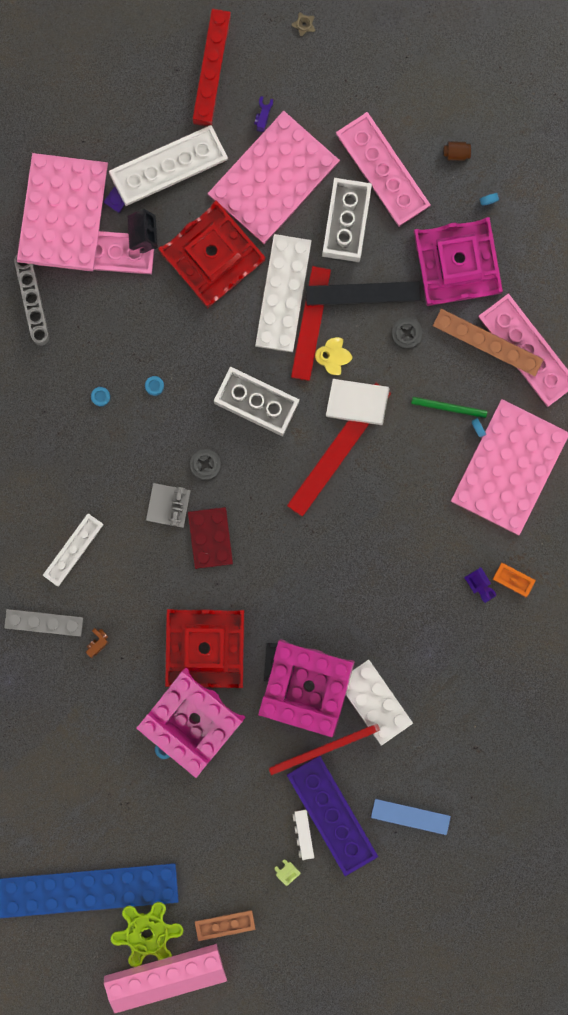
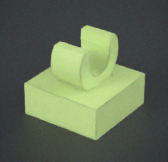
(288, 873)

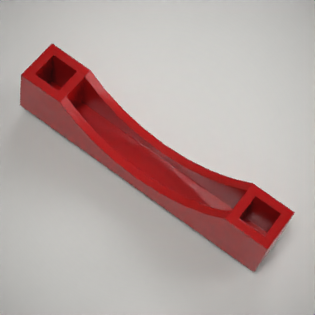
(211, 67)

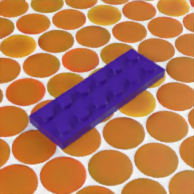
(332, 815)

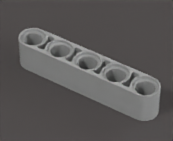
(32, 308)

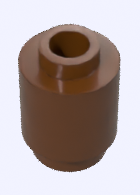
(457, 151)

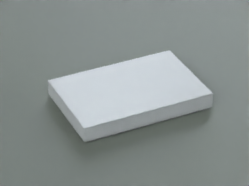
(357, 402)

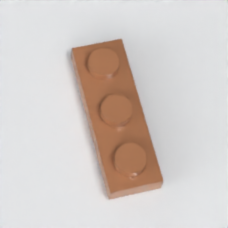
(225, 925)

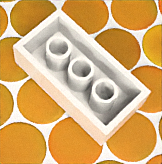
(347, 220)
(256, 401)
(376, 703)

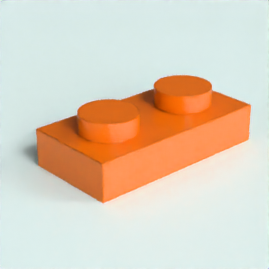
(514, 580)

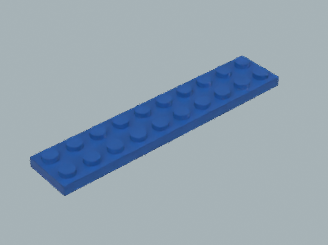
(88, 890)

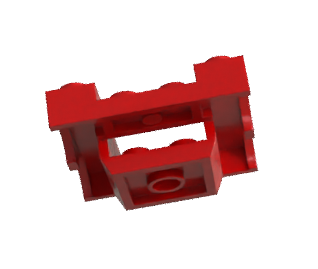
(231, 264)
(221, 630)

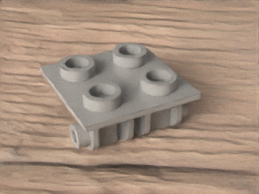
(168, 505)

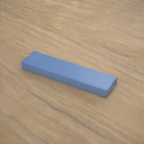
(410, 816)

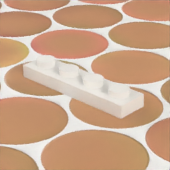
(73, 550)

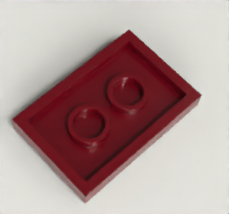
(210, 538)

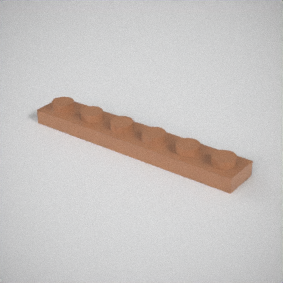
(488, 342)

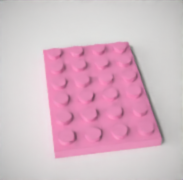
(273, 177)
(62, 212)
(510, 467)

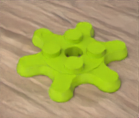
(151, 945)

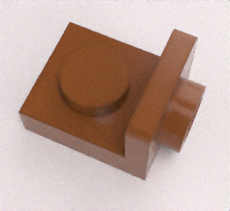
(96, 646)

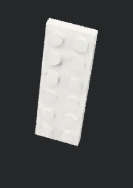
(168, 165)
(283, 293)

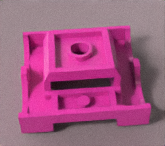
(462, 281)
(310, 710)
(181, 738)

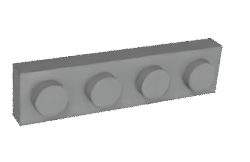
(43, 623)

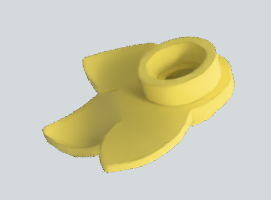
(336, 356)

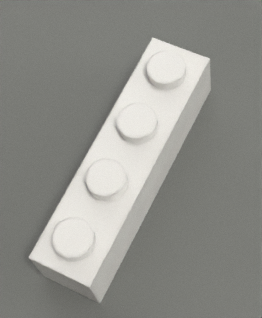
(304, 834)

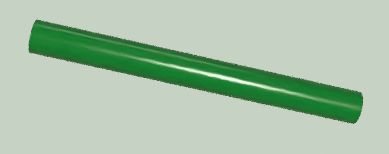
(449, 407)

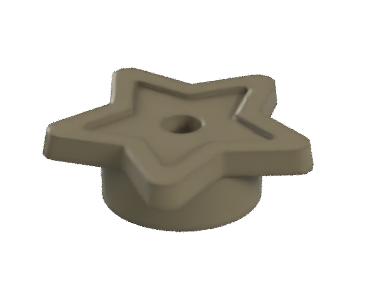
(304, 19)

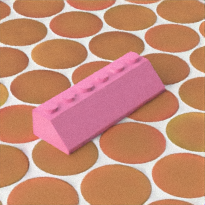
(164, 978)

